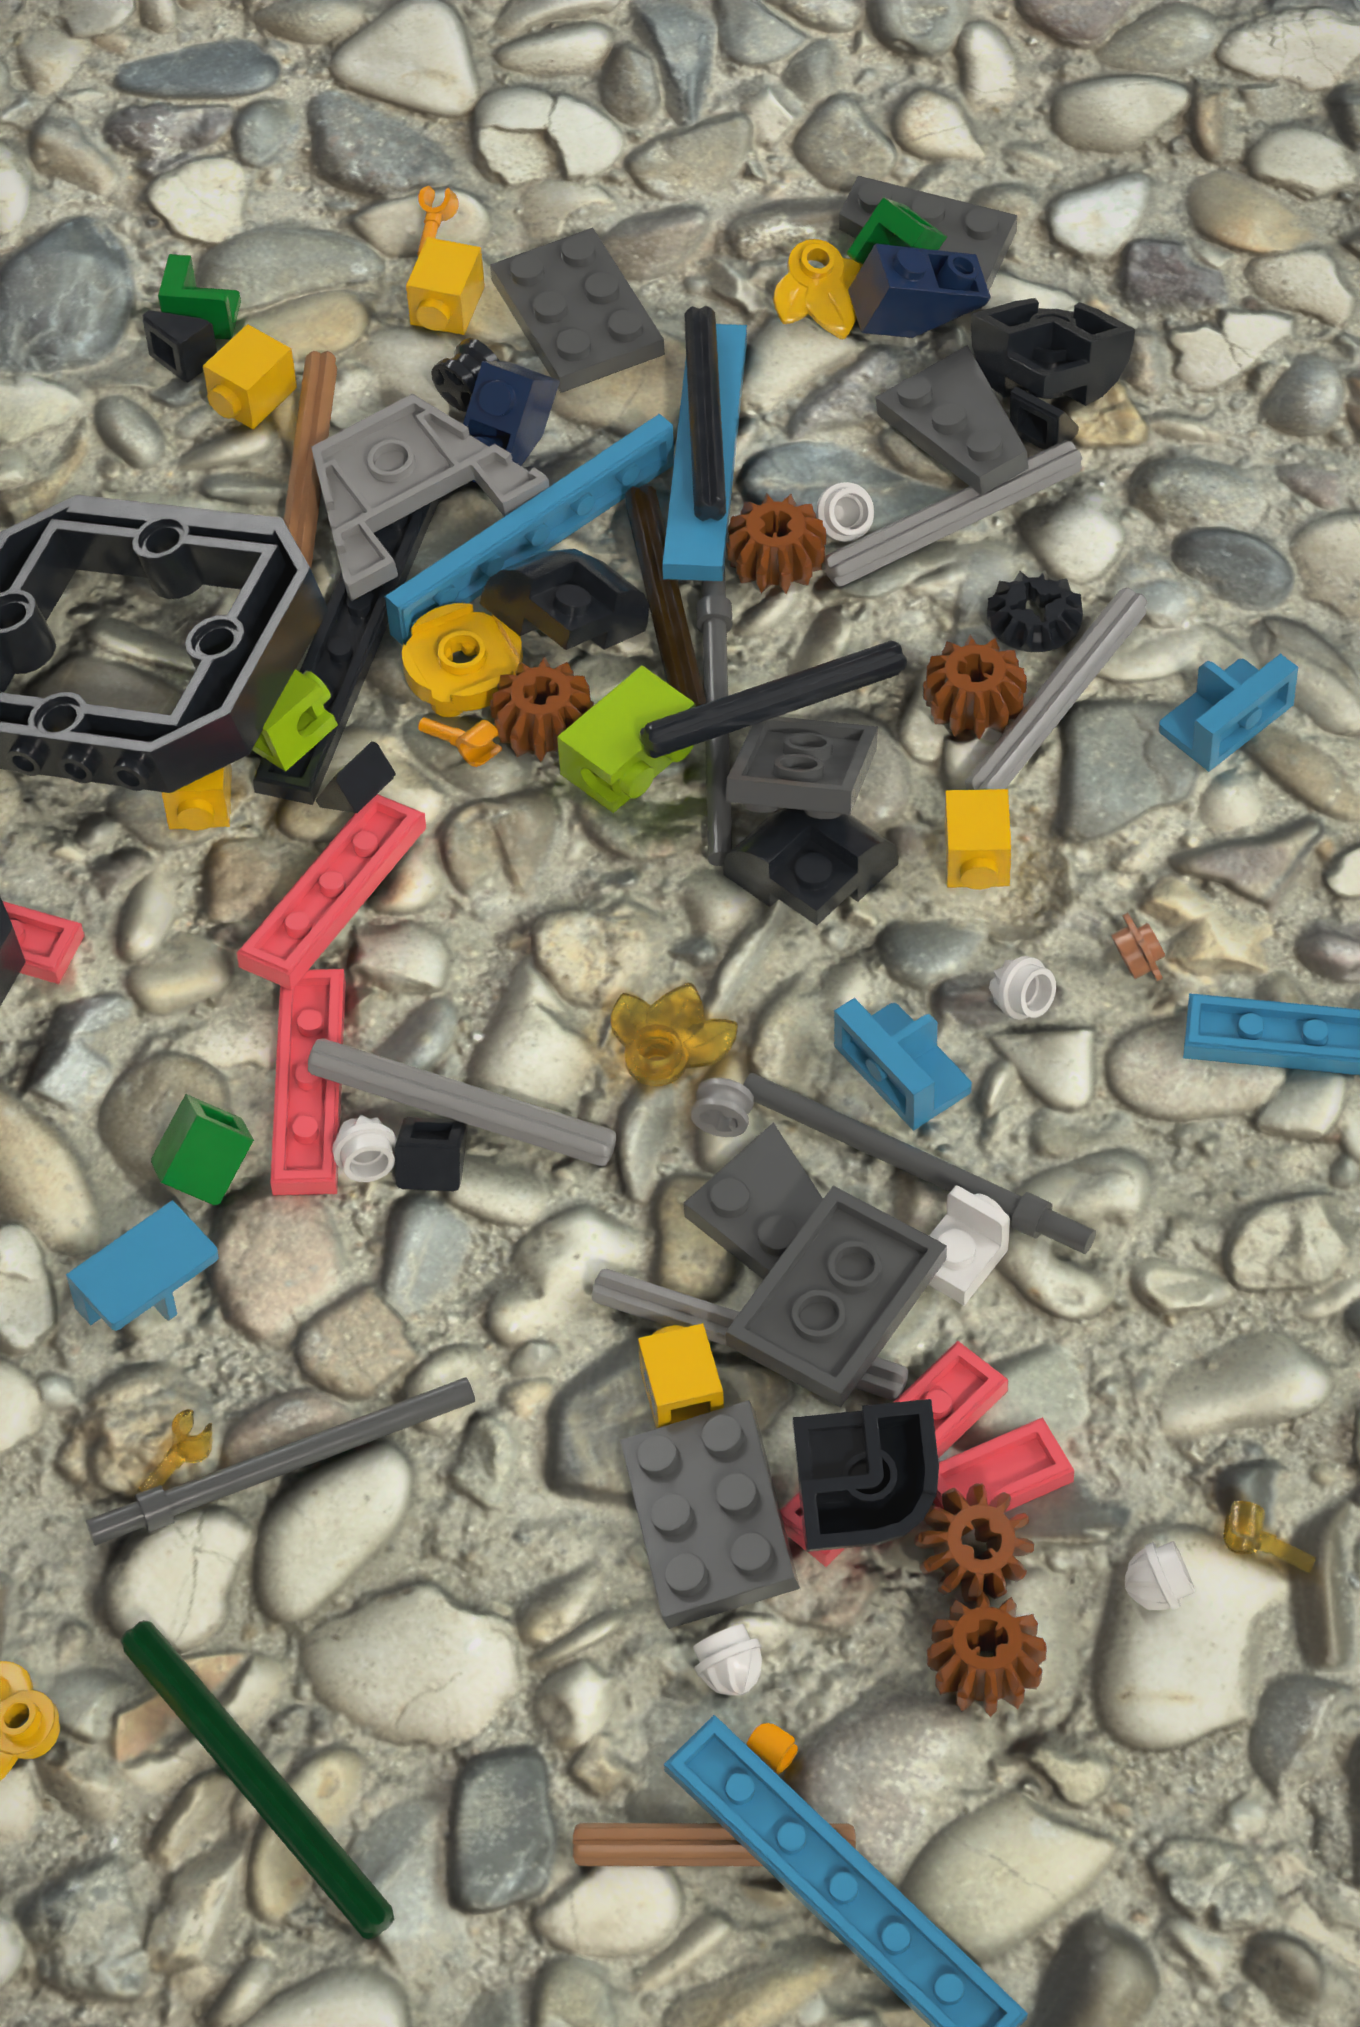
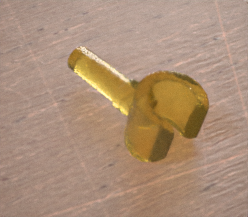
(183, 1449)
(1245, 1535)

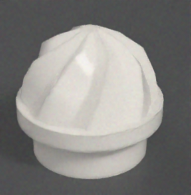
(845, 511)
(1023, 988)
(364, 1149)
(1158, 1577)
(729, 1661)

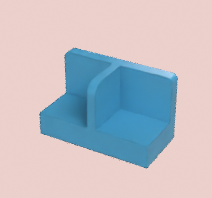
(1230, 708)
(900, 1060)
(141, 1269)

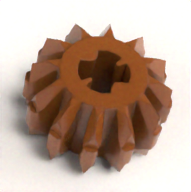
(776, 543)
(974, 687)
(538, 706)
(957, 1560)
(988, 1629)

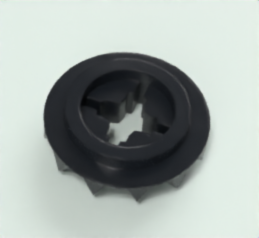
(1020, 626)

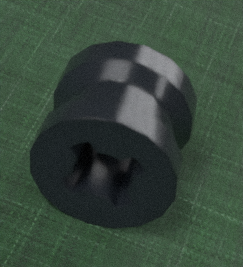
(457, 376)

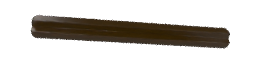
(663, 594)

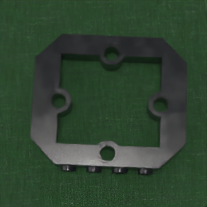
(237, 656)

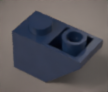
(915, 289)
(510, 407)

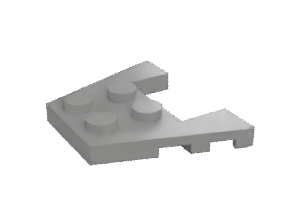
(396, 467)

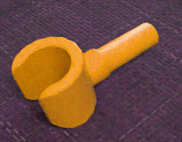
(436, 214)
(474, 745)
(773, 1746)

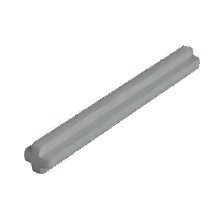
(949, 516)
(1059, 692)
(462, 1102)
(675, 1308)

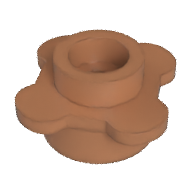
(1138, 948)

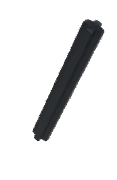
(705, 414)
(772, 699)

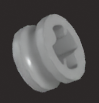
(722, 1107)

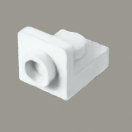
(975, 1241)

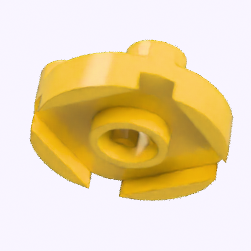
(452, 685)

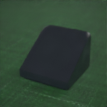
(179, 342)
(1039, 421)
(358, 781)
(430, 1154)

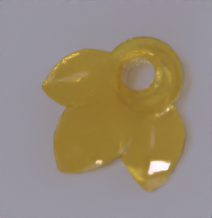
(669, 1029)

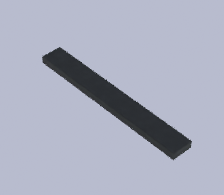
(343, 656)

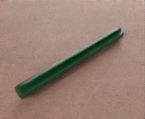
(258, 1780)

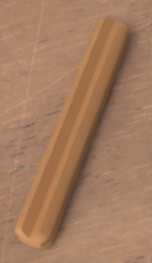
(666, 1844)

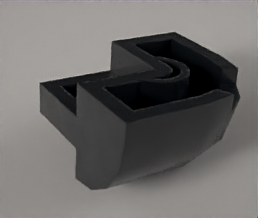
(1051, 349)
(567, 599)
(810, 861)
(865, 1473)

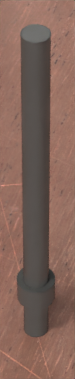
(714, 621)
(1027, 1212)
(156, 1507)

